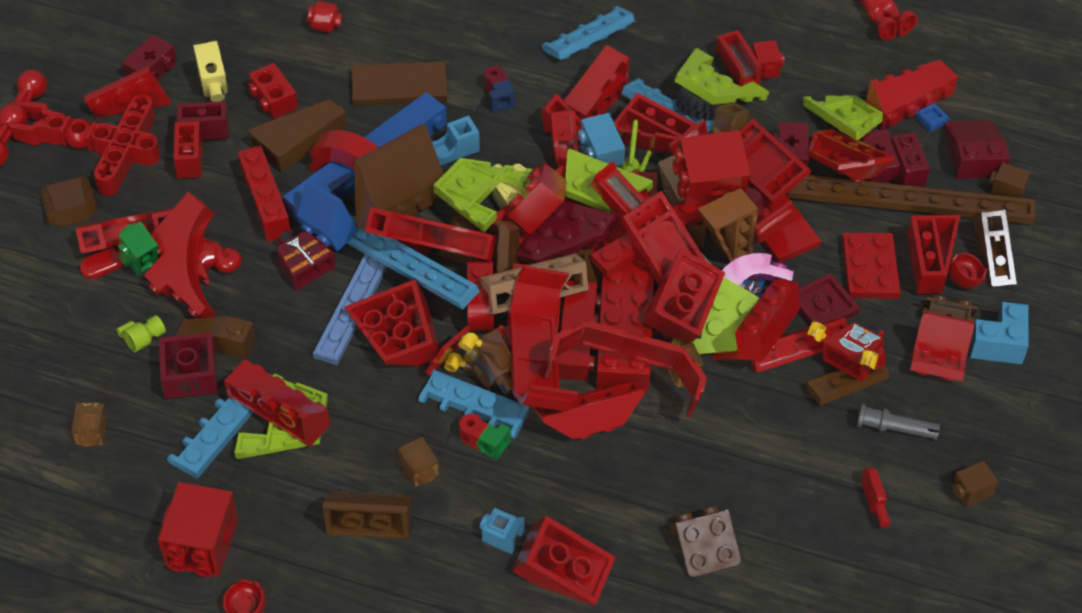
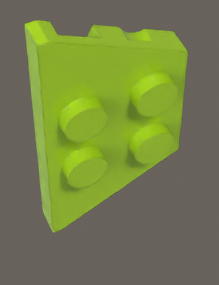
(846, 113)
(580, 173)

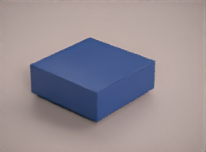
(931, 117)

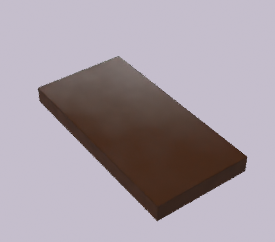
(398, 82)

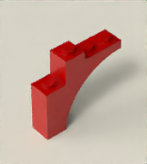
(430, 233)
(178, 245)

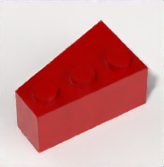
(931, 249)

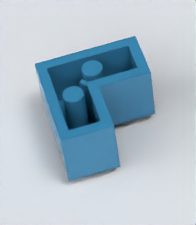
(601, 139)
(1004, 339)

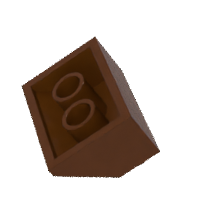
(368, 515)

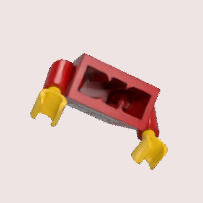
(852, 348)

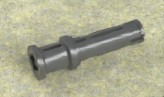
(884, 420)

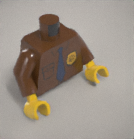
(486, 358)

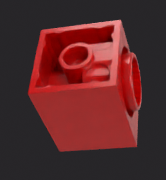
(710, 166)
(198, 529)

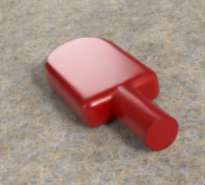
(101, 263)
(875, 495)

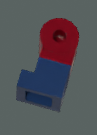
(499, 88)

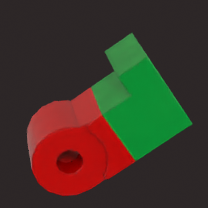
(484, 436)

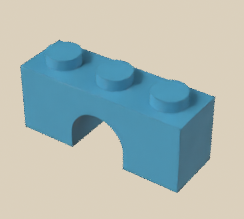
(458, 142)

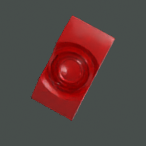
(770, 163)
(658, 234)

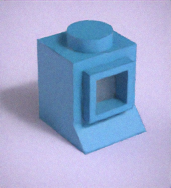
(501, 529)

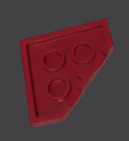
(566, 232)

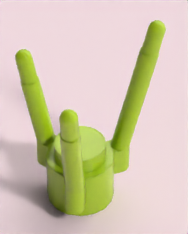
(631, 163)

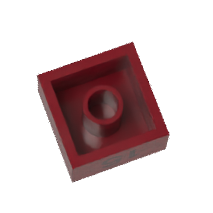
(188, 365)

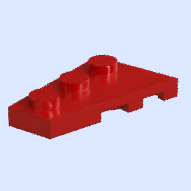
(116, 96)

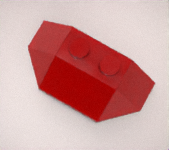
(848, 155)
(595, 410)

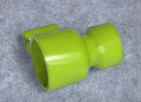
(140, 335)

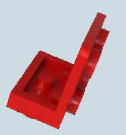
(942, 346)

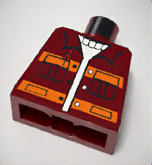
(303, 258)

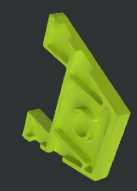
(701, 79)
(471, 182)
(726, 315)
(276, 439)

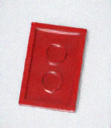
(870, 265)

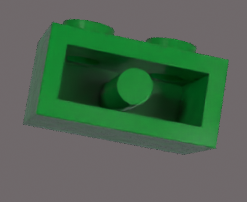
(137, 248)

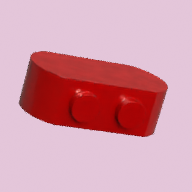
(479, 314)

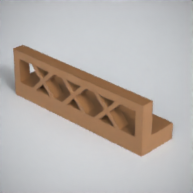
(505, 280)

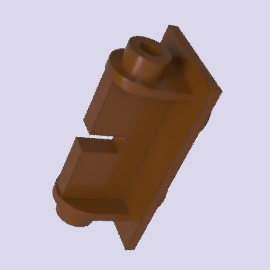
(959, 310)

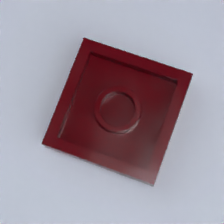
(826, 301)

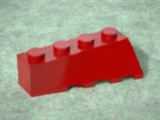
(911, 91)
(277, 402)

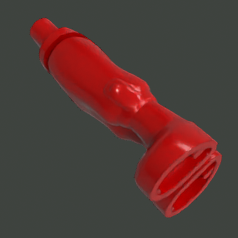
(888, 18)

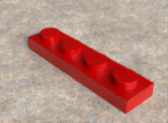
(796, 346)

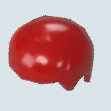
(966, 271)
(244, 598)

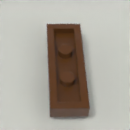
(839, 384)

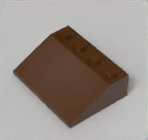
(397, 176)

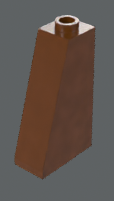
(294, 135)

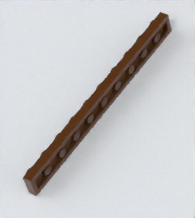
(911, 198)

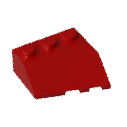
(398, 324)

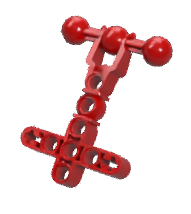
(117, 144)

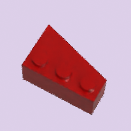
(600, 84)
(656, 124)

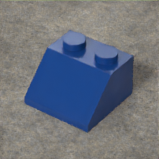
(325, 217)

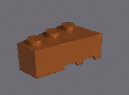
(731, 223)

